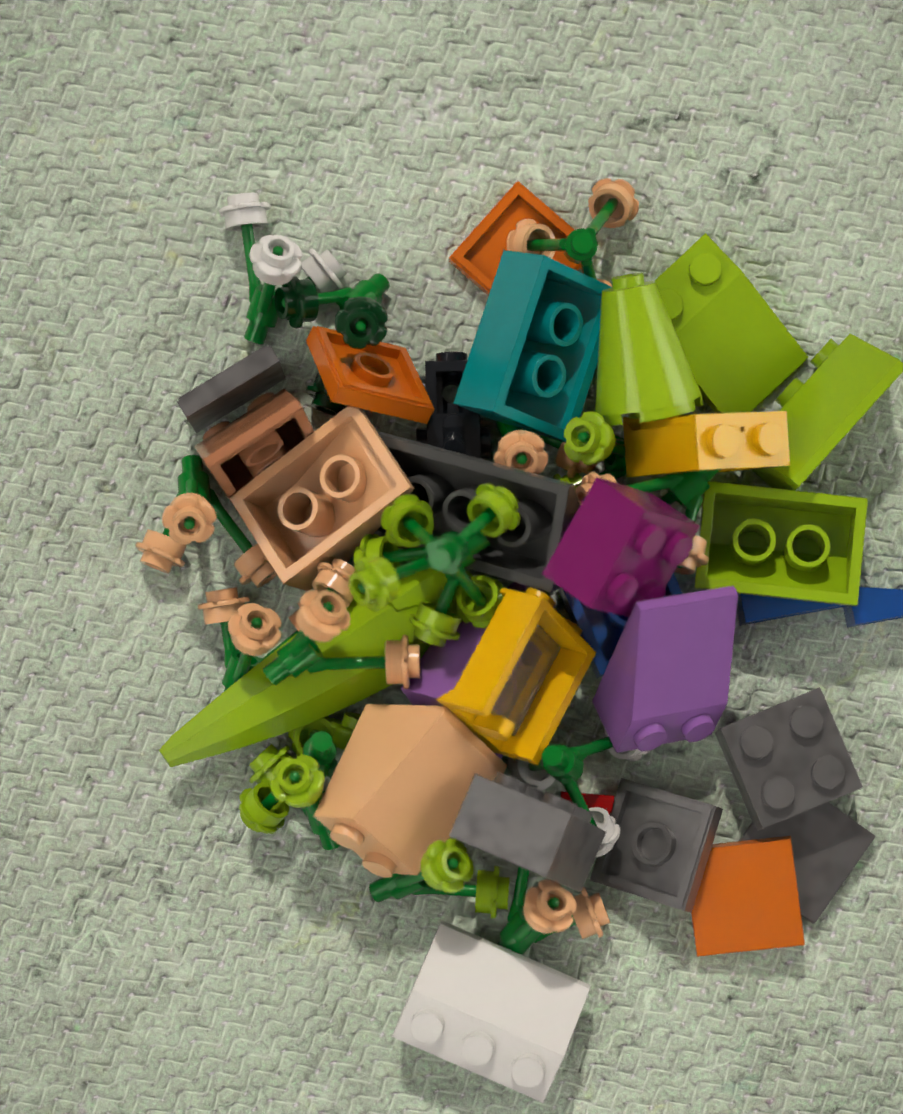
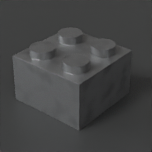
(788, 759)
(529, 829)

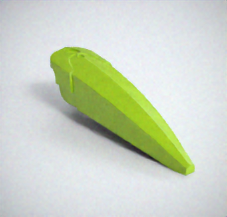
(259, 710)

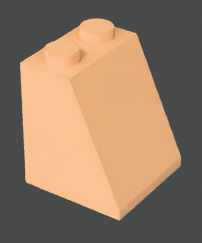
(402, 784)

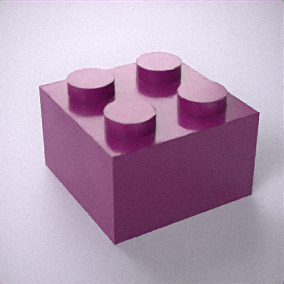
(620, 548)

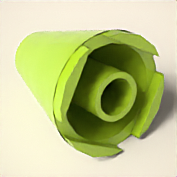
(640, 356)

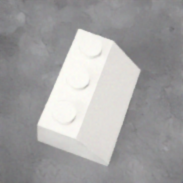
(492, 1011)

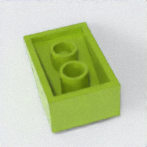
(726, 329)

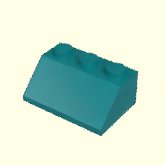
(534, 345)

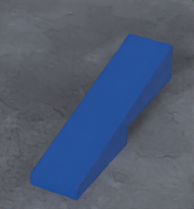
(873, 607)

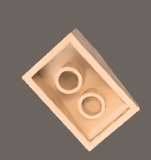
(321, 497)

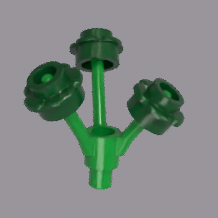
(358, 320)

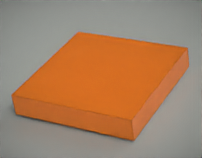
(483, 248)
(371, 377)
(748, 898)

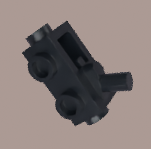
(451, 425)

